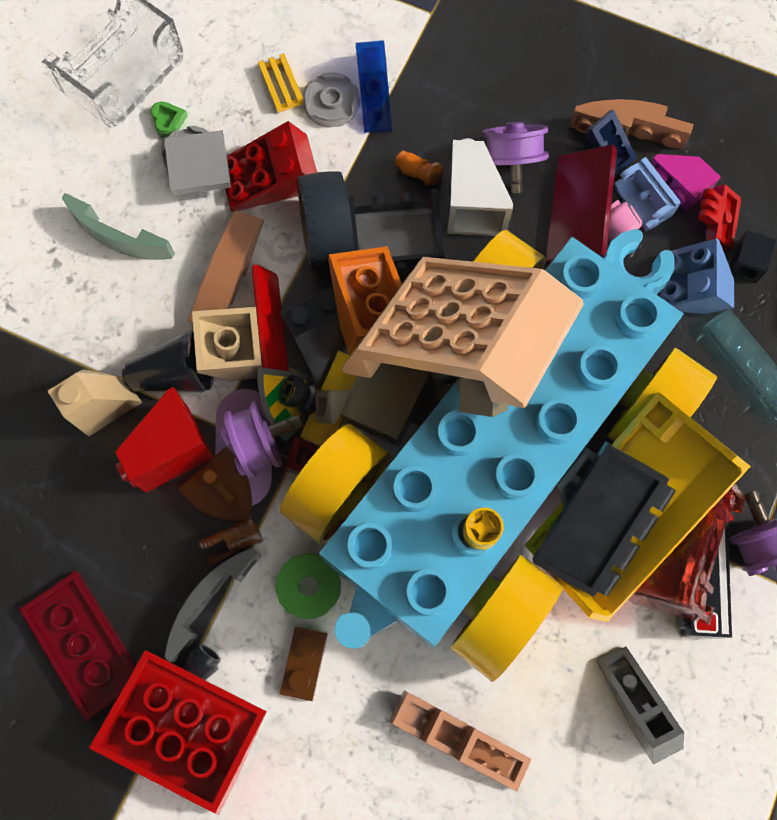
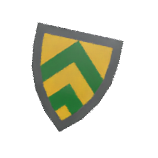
(269, 386)

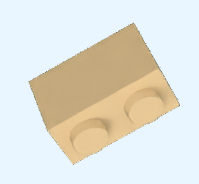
(227, 343)

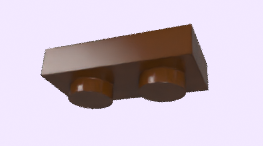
(303, 664)

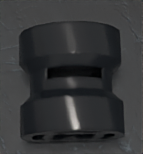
(299, 394)

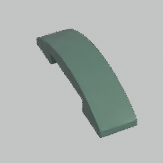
(144, 246)

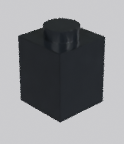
(752, 256)

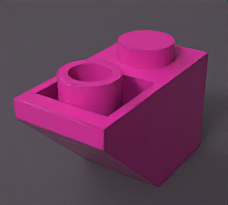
(685, 177)

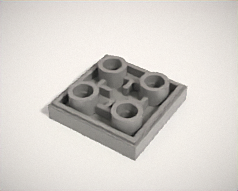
(197, 162)

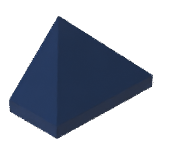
(608, 132)

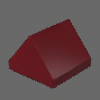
(299, 454)

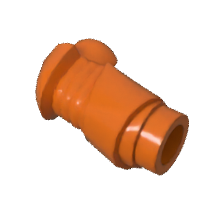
(419, 168)

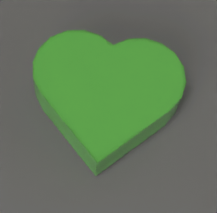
(167, 118)

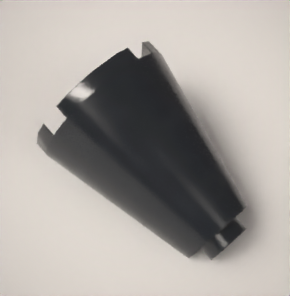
(167, 367)

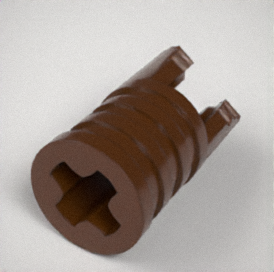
(236, 537)

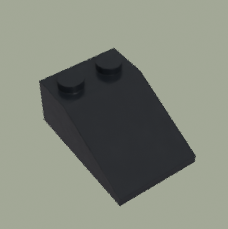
(316, 332)

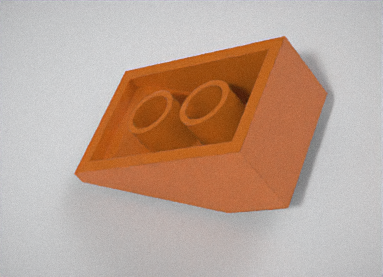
(362, 289)

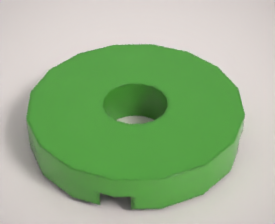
(289, 582)

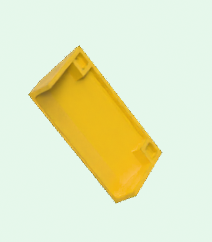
(697, 469)

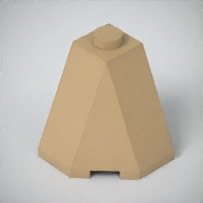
(93, 399)

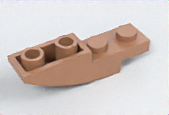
(638, 119)

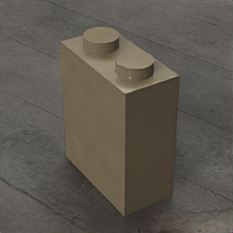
(386, 401)

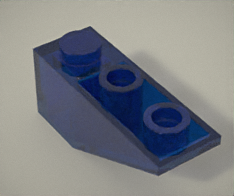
(373, 86)

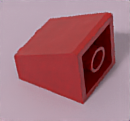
(163, 445)

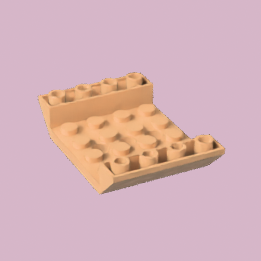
(502, 330)

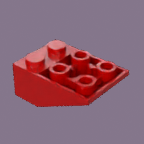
(269, 168)

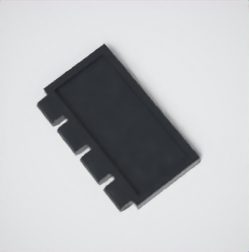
(601, 520)

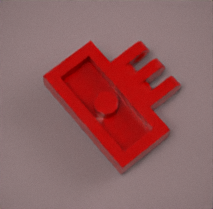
(720, 214)

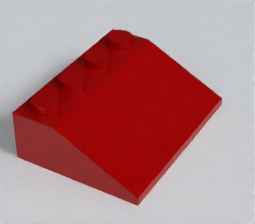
(180, 732)

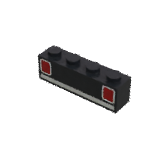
(720, 600)

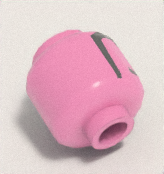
(622, 219)

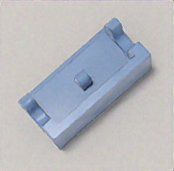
(647, 194)

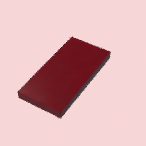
(582, 200)
(80, 644)

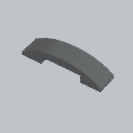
(181, 635)

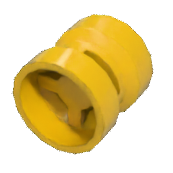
(485, 522)

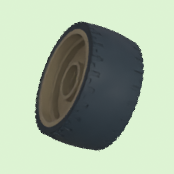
(324, 215)

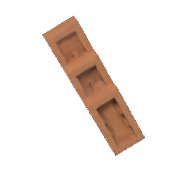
(228, 263)
(460, 740)

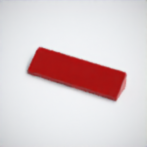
(269, 319)

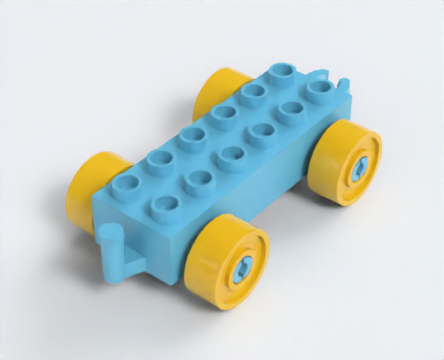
(402, 526)

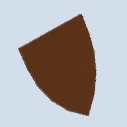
(220, 489)

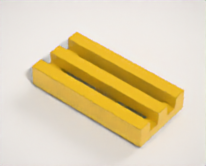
(273, 64)

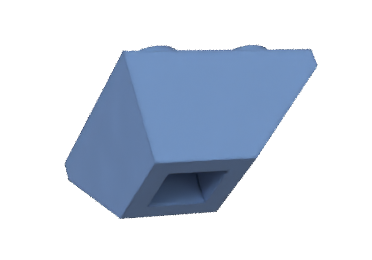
(700, 279)

